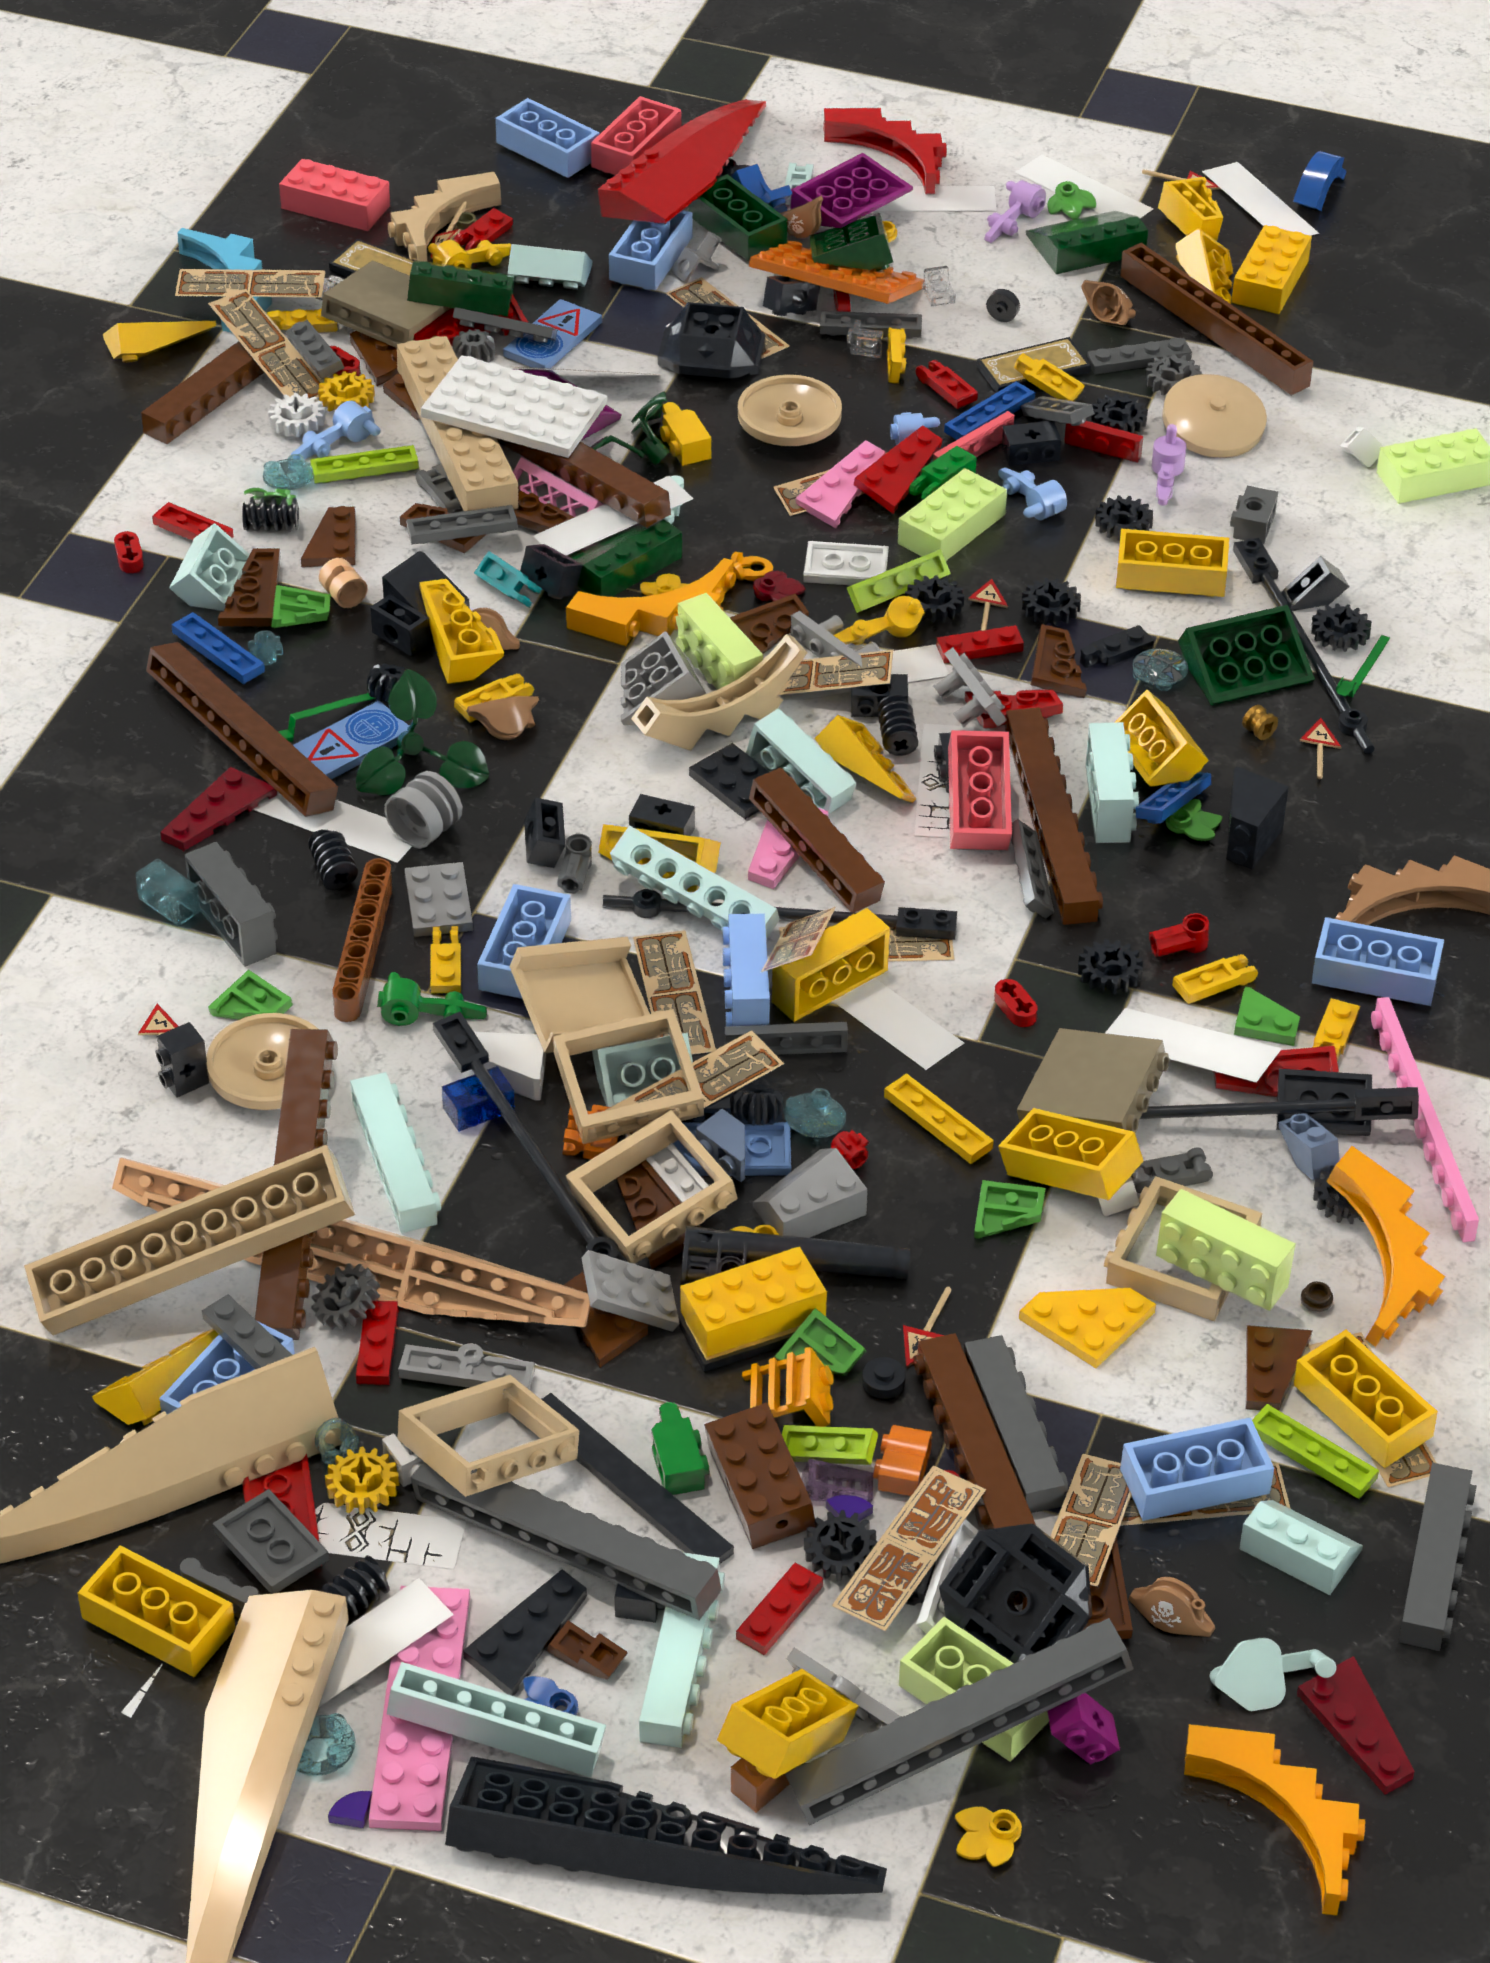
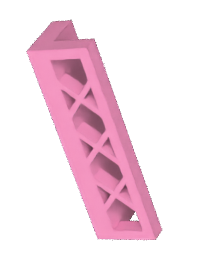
(553, 483)

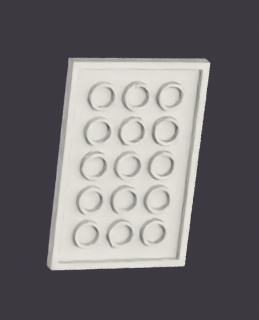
(514, 406)

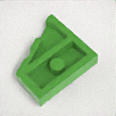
(299, 606)
(250, 997)
(1265, 1019)
(1007, 1207)
(827, 1340)

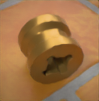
(1260, 722)

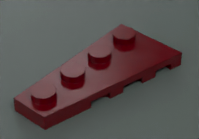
(216, 807)
(1358, 1723)

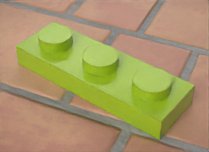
(830, 1444)

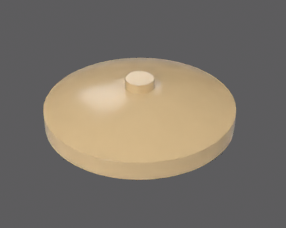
(789, 410)
(1215, 415)
(250, 1059)

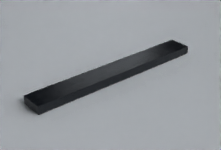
(642, 1491)

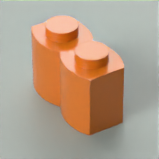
(904, 1460)

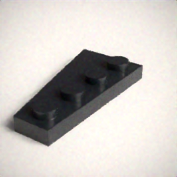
(518, 1639)

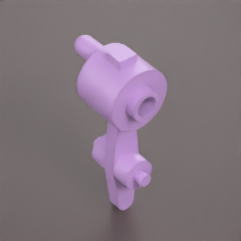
(1023, 199)
(1167, 462)

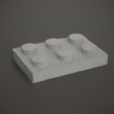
(438, 898)
(630, 1290)

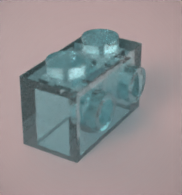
(167, 892)

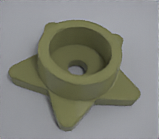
(465, 220)

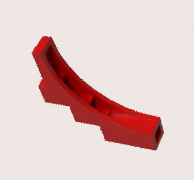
(896, 138)

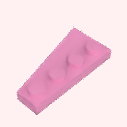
(835, 491)
(772, 857)

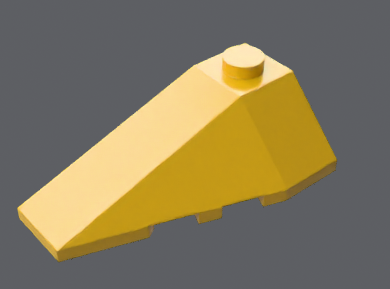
(460, 638)

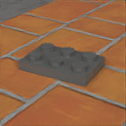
(270, 1541)

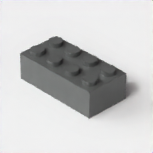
(232, 904)

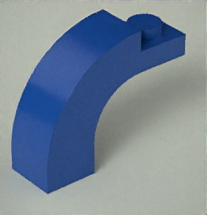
(1317, 179)
(753, 180)

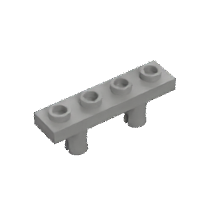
(821, 638)
(966, 674)

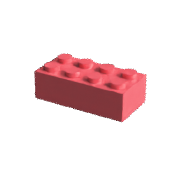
(633, 133)
(334, 194)
(979, 790)

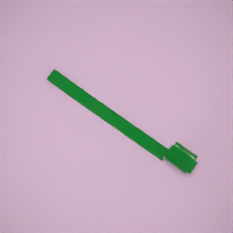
(1349, 688)
(288, 734)

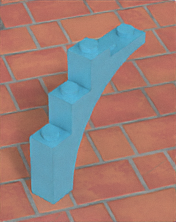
(223, 254)

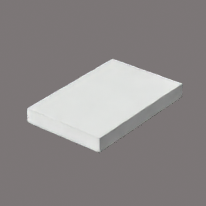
(843, 562)

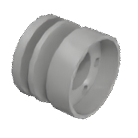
(423, 809)

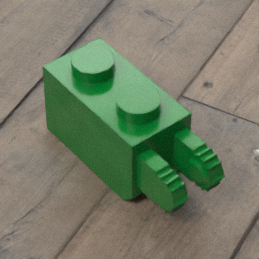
(942, 470)
(677, 1452)

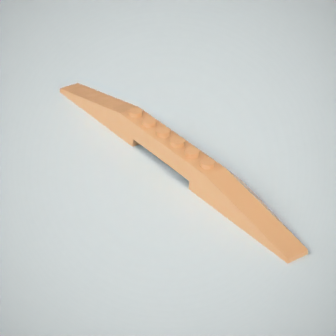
(407, 1269)

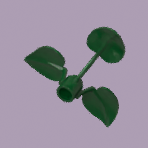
(651, 445)
(414, 699)

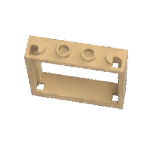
(634, 1116)
(629, 1154)
(1157, 1285)
(423, 1422)

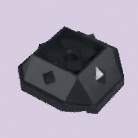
(712, 342)
(1009, 1561)

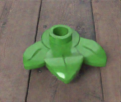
(1072, 201)
(278, 494)
(1194, 821)

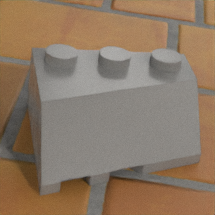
(659, 673)
(814, 1197)

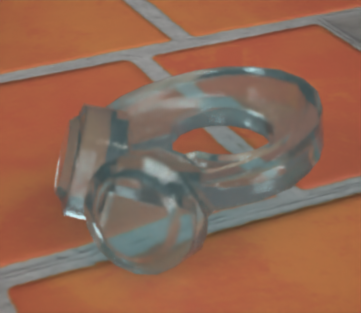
(348, 1439)

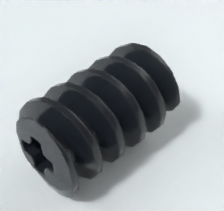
(270, 514)
(897, 725)
(332, 858)
(358, 1583)

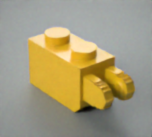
(685, 434)

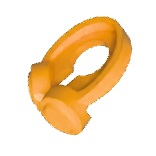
(747, 573)

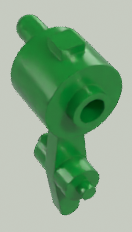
(403, 1001)

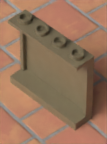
(377, 305)
(1097, 1078)

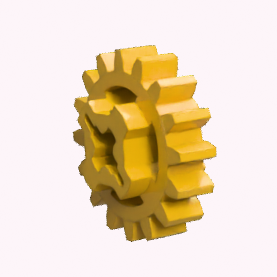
(346, 388)
(346, 1484)

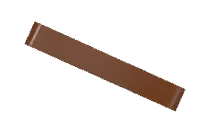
(362, 940)

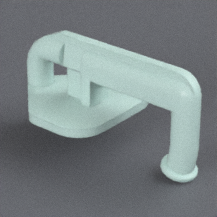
(1256, 1672)

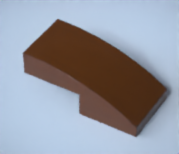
(589, 1654)

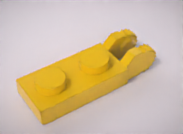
(501, 688)
(445, 963)
(1214, 978)
(1337, 1025)

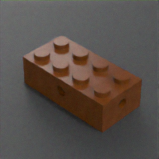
(760, 1475)

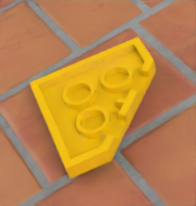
(1088, 1320)

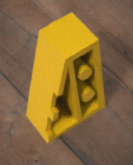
(1191, 206)

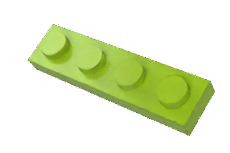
(364, 464)
(895, 581)
(1314, 1451)

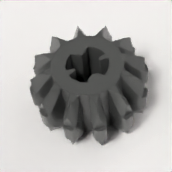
(475, 344)

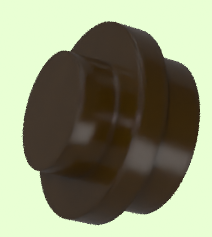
(1317, 1296)

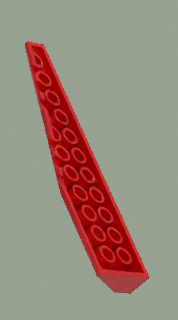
(679, 165)

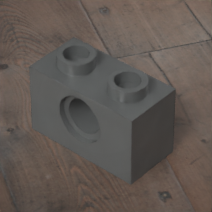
(1254, 513)

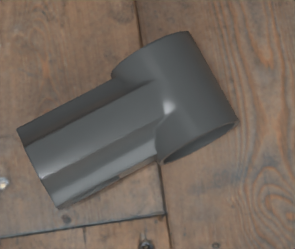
(575, 863)

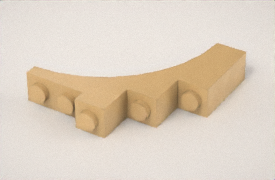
(434, 211)
(722, 710)

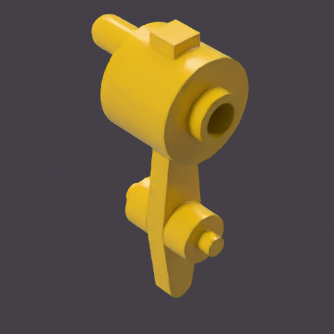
(453, 254)
(899, 620)

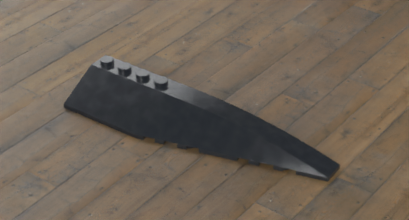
(616, 1834)

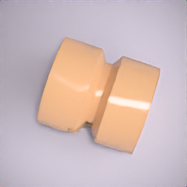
(343, 583)

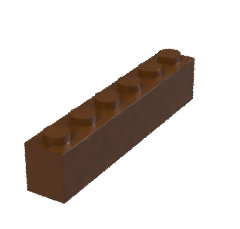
(200, 394)
(817, 840)

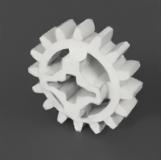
(296, 414)

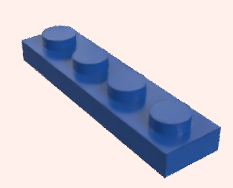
(1005, 400)
(218, 648)
(1171, 798)

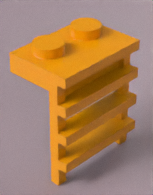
(806, 1386)

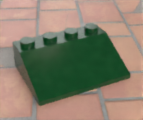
(1088, 240)
(856, 245)
(460, 287)
(627, 557)
(1246, 655)

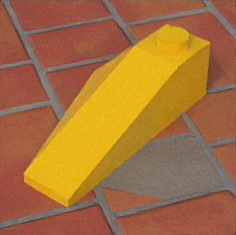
(1206, 262)
(136, 340)
(860, 752)
(698, 849)
(138, 1395)

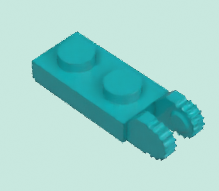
(505, 578)

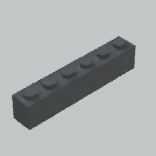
(1017, 1422)
(1436, 1556)

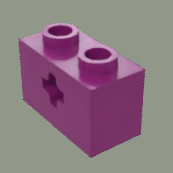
(1085, 1728)

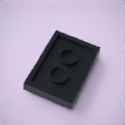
(729, 778)
(1323, 1085)

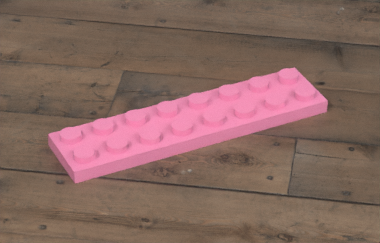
(410, 1756)

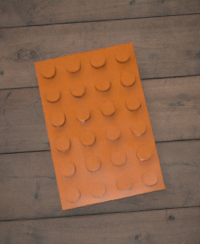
(797, 263)

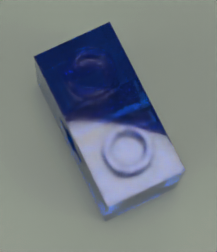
(470, 1104)

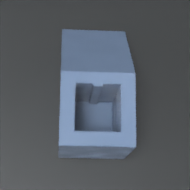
(725, 1141)
(1310, 1144)

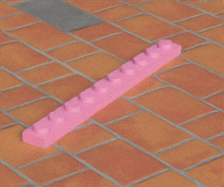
(1427, 1125)

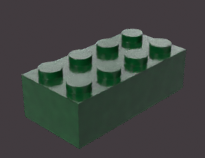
(739, 218)

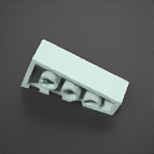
(781, 743)

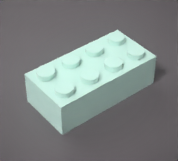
(1111, 782)

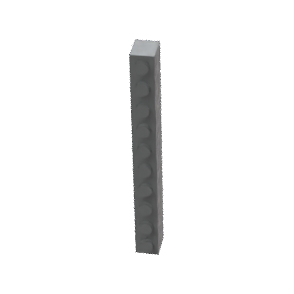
(579, 1541)
(959, 1721)

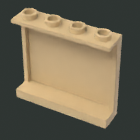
(577, 986)

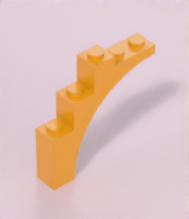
(623, 618)
(1400, 1241)
(1253, 1766)

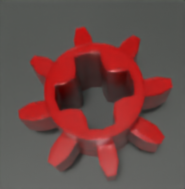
(851, 1147)

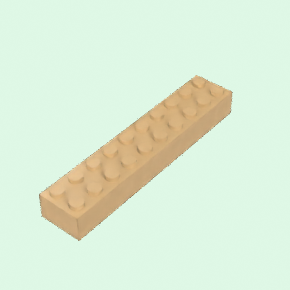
(469, 458)
(189, 1240)

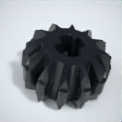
(382, 679)
(758, 1106)

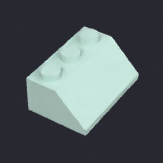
(549, 266)
(210, 569)
(635, 1066)
(1298, 1545)

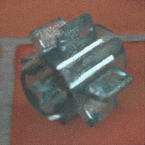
(266, 647)

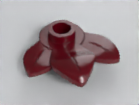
(776, 586)

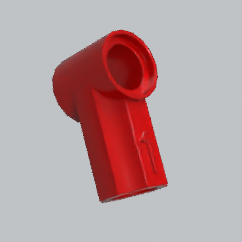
(1188, 936)

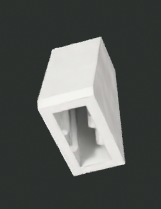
(518, 1058)

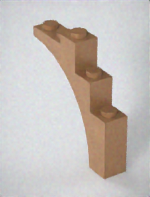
(1416, 887)

